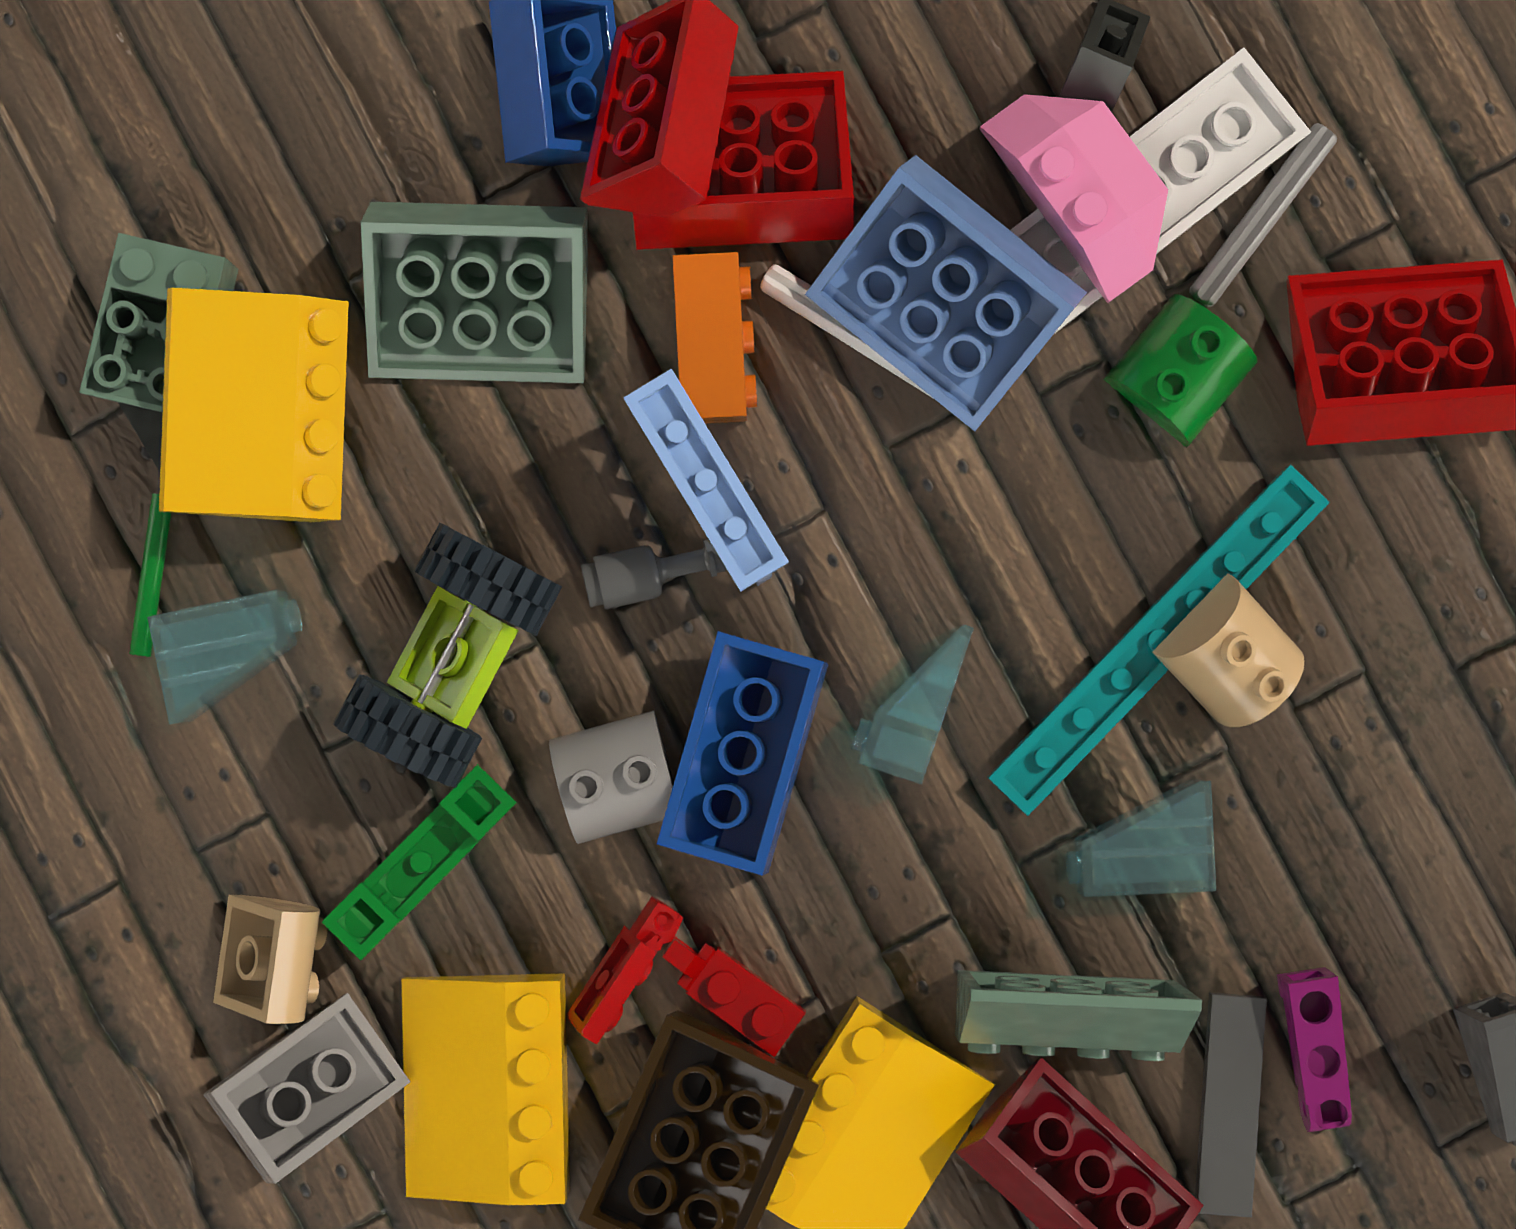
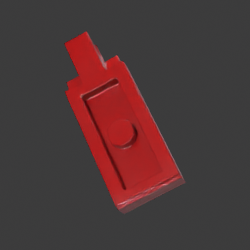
(623, 968)
(735, 994)

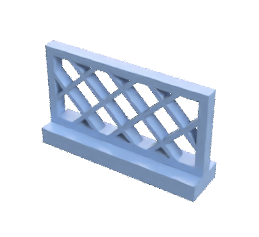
(706, 480)

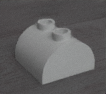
(612, 776)

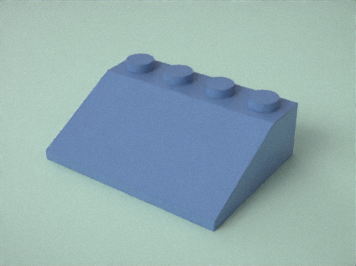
(944, 292)

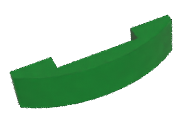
(419, 863)

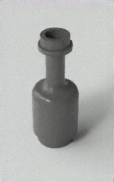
(639, 574)

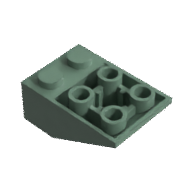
(131, 324)

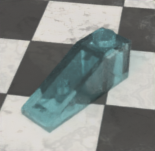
(909, 720)

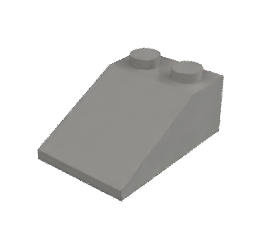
(306, 1089)

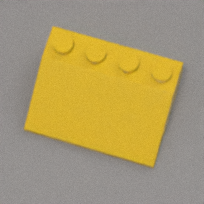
(253, 405)
(486, 1088)
(876, 1126)

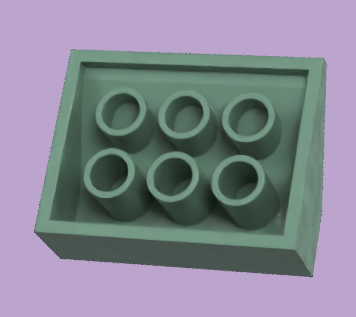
(475, 291)
(1073, 1013)

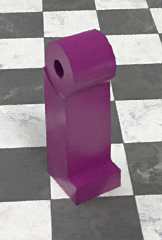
(1317, 1047)

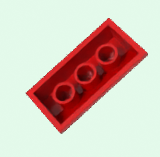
(661, 110)

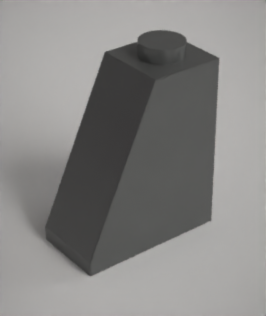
(1490, 1044)

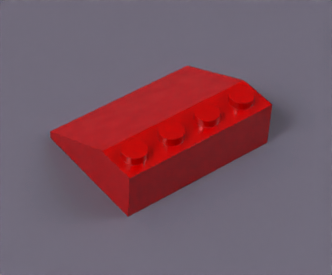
(775, 169)
(1404, 352)

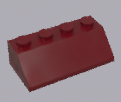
(1070, 1162)

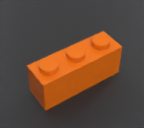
(713, 335)

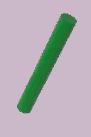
(150, 578)

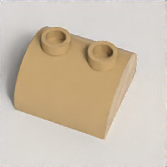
(1232, 656)
(269, 958)

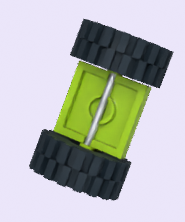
(448, 658)

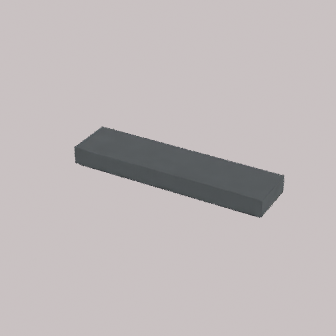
(1230, 1104)

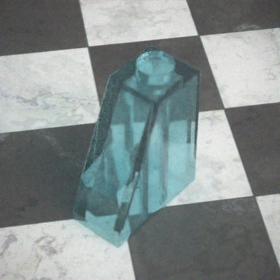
(219, 647)
(1150, 848)

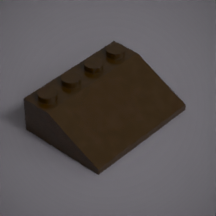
(700, 1134)

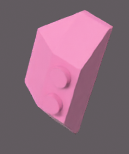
(1085, 184)

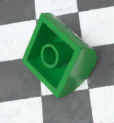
(1182, 367)

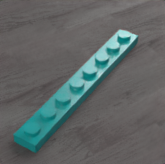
(1130, 666)

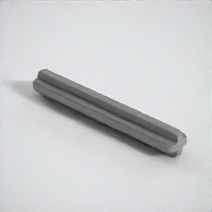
(1263, 215)

